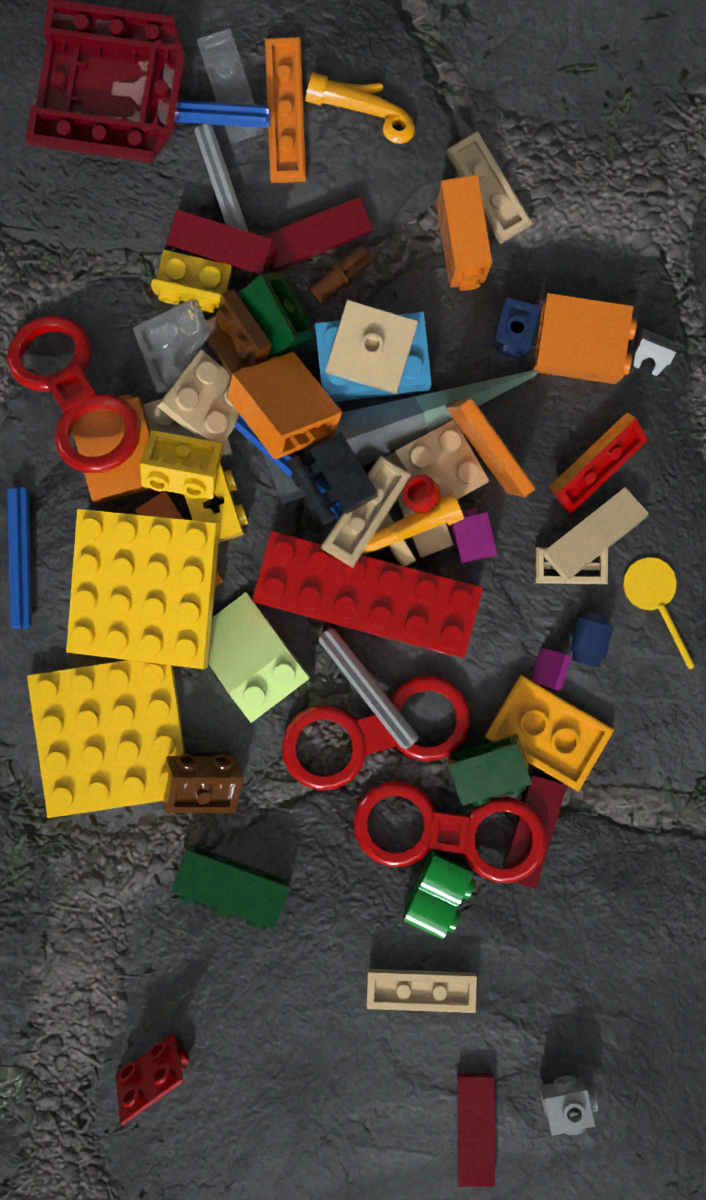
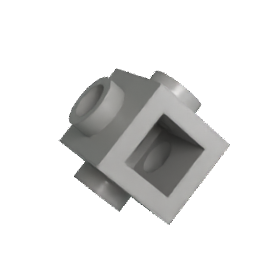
(568, 1105)

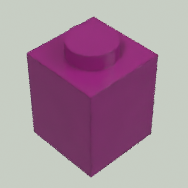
(473, 537)

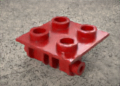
(150, 1077)

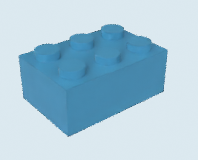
(415, 377)

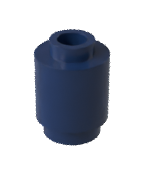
(591, 639)

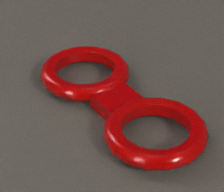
(73, 394)
(371, 736)
(450, 832)

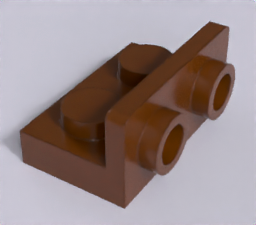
(236, 335)
(202, 784)

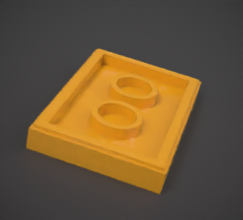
(551, 732)

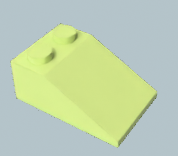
(252, 658)

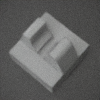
(656, 347)

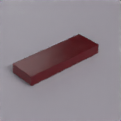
(319, 233)
(221, 242)
(546, 799)
(475, 1130)

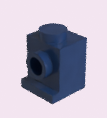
(518, 313)

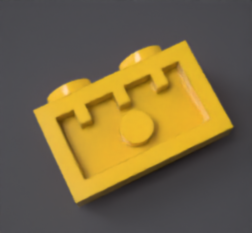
(193, 278)
(180, 464)

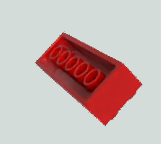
(369, 596)

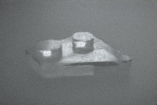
(171, 342)

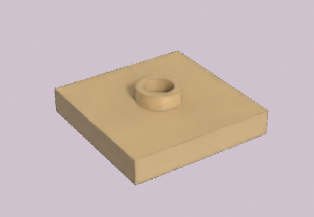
(371, 347)

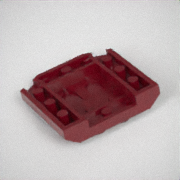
(97, 73)

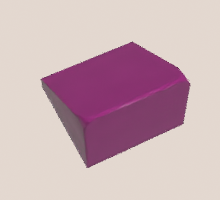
(550, 668)

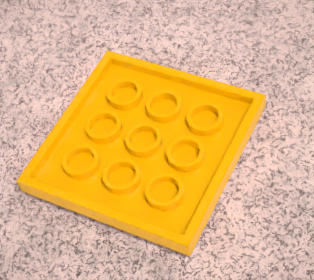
(143, 588)
(105, 734)

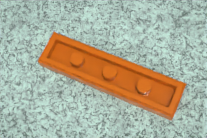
(286, 106)

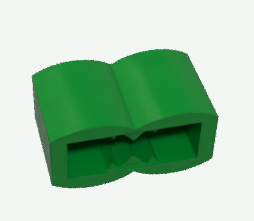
(438, 894)

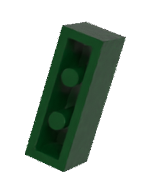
(231, 887)

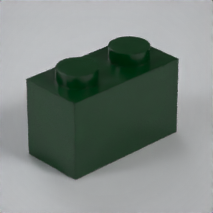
(277, 313)
(490, 770)

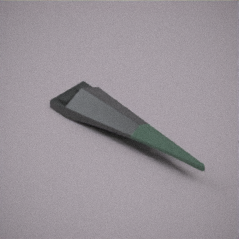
(391, 425)

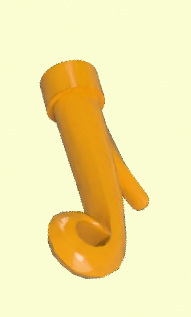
(361, 98)
(445, 511)

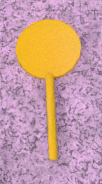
(651, 586)

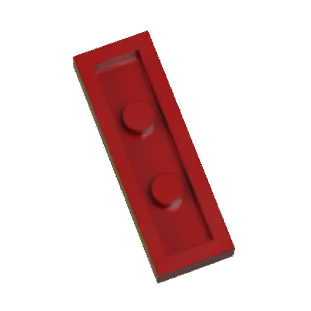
(599, 463)

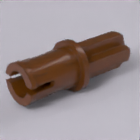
(341, 275)

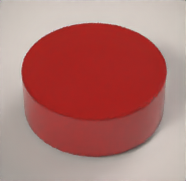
(421, 493)

